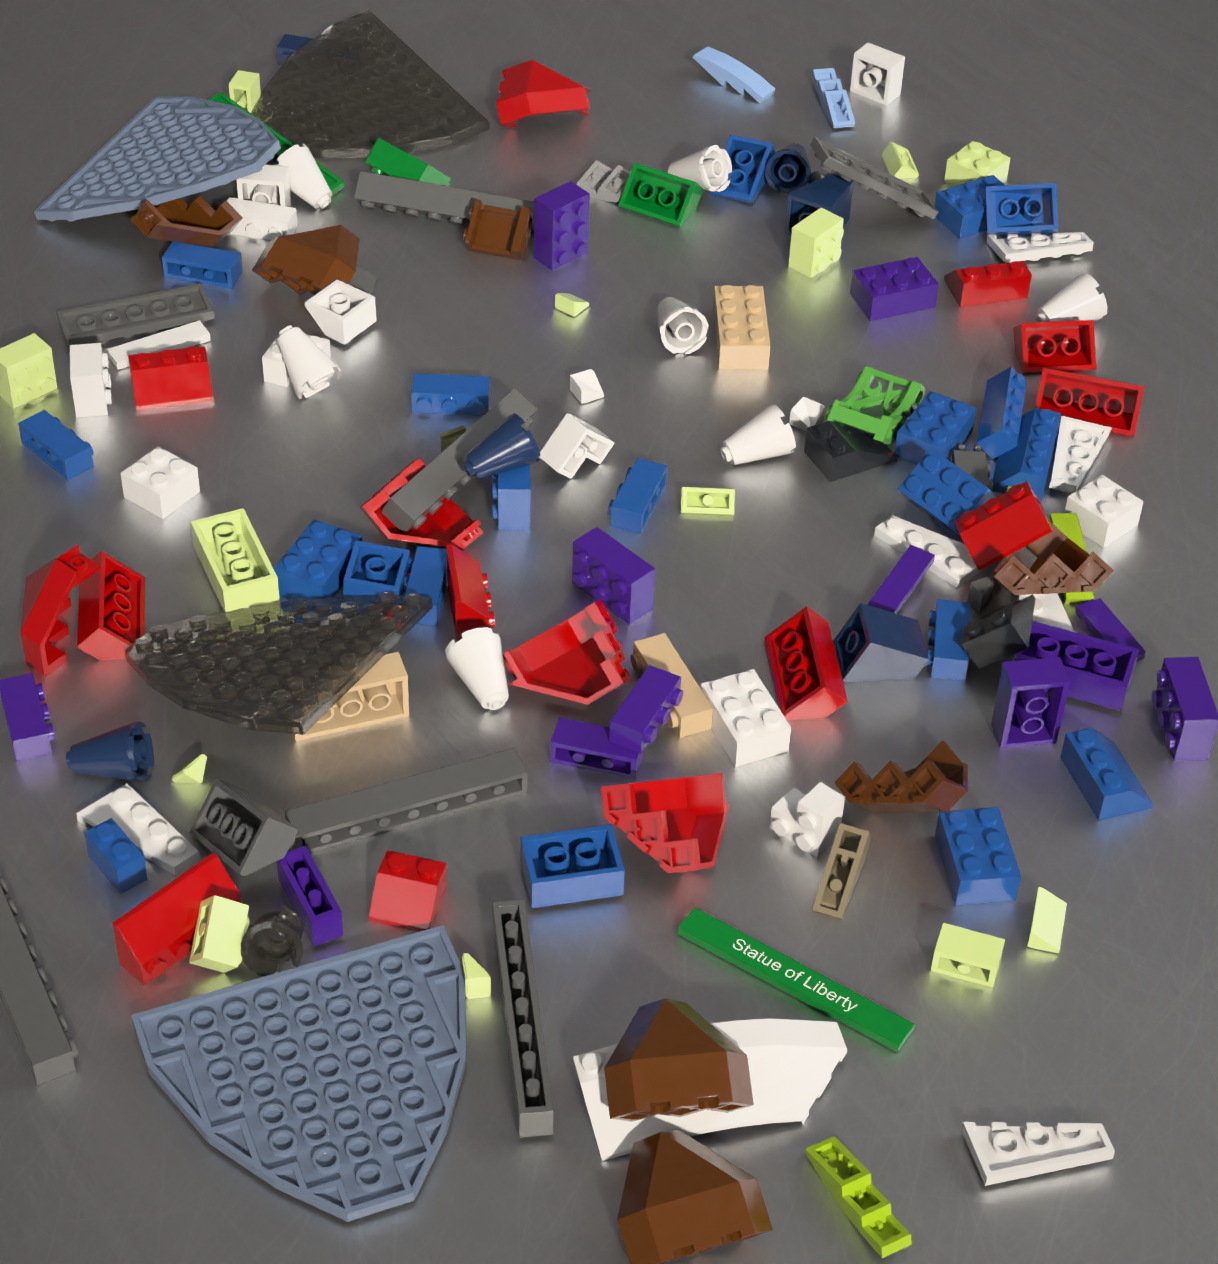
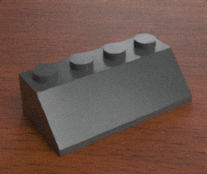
(242, 829)

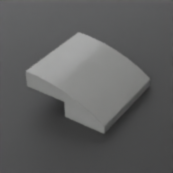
(604, 182)

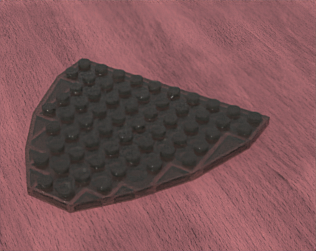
(360, 87)
(274, 661)

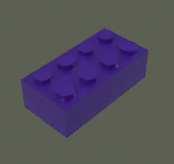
(1096, 667)

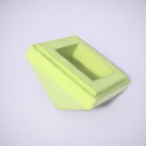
(192, 771)

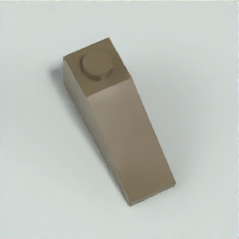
(842, 871)

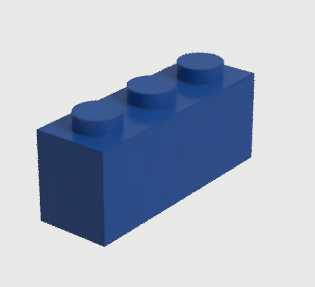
(202, 265)
(450, 394)
(56, 444)
(638, 495)
(428, 579)
(947, 654)

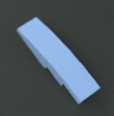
(731, 71)
(833, 98)

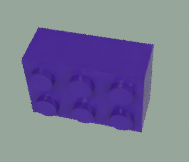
(561, 225)
(894, 288)
(613, 575)
(1030, 702)
(1185, 708)

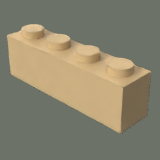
(694, 711)

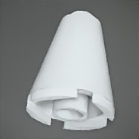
(705, 167)
(305, 176)
(1075, 302)
(681, 326)
(306, 362)
(759, 439)
(480, 666)

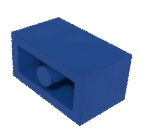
(116, 855)

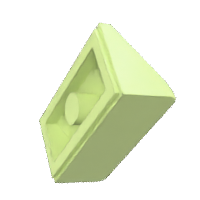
(899, 161)
(707, 501)
(1047, 922)

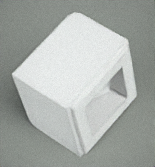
(585, 386)
(806, 413)

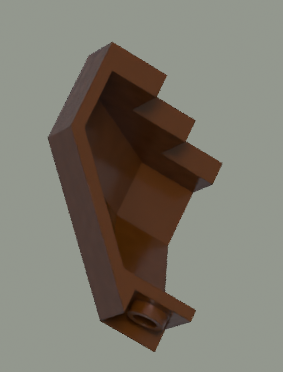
(187, 224)
(310, 259)
(1051, 567)
(927, 788)
(675, 1066)
(685, 1200)

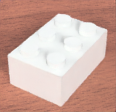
(746, 718)

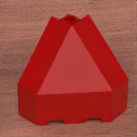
(537, 90)
(444, 527)
(44, 601)
(572, 659)
(671, 818)

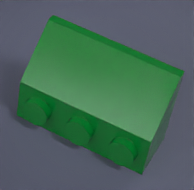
(397, 163)
(660, 195)

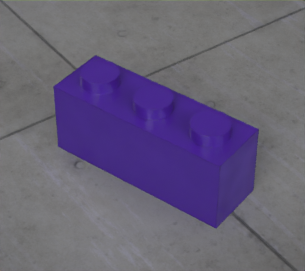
(645, 709)
(26, 716)
(589, 748)
(310, 896)

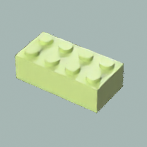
(235, 560)

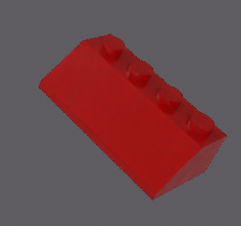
(1091, 399)
(110, 609)
(805, 667)
(165, 923)

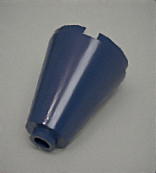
(788, 169)
(502, 450)
(115, 754)

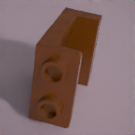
(498, 231)

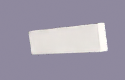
(172, 339)

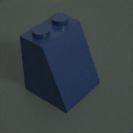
(829, 193)
(879, 646)

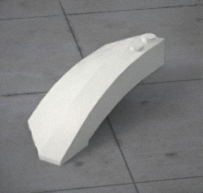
(787, 1071)

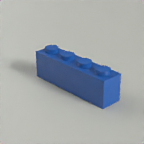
(1001, 413)

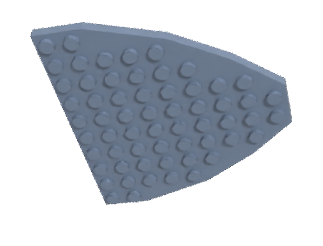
(164, 155)
(324, 1072)

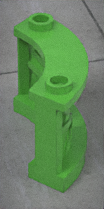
(862, 396)

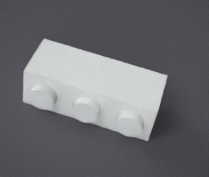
(263, 219)

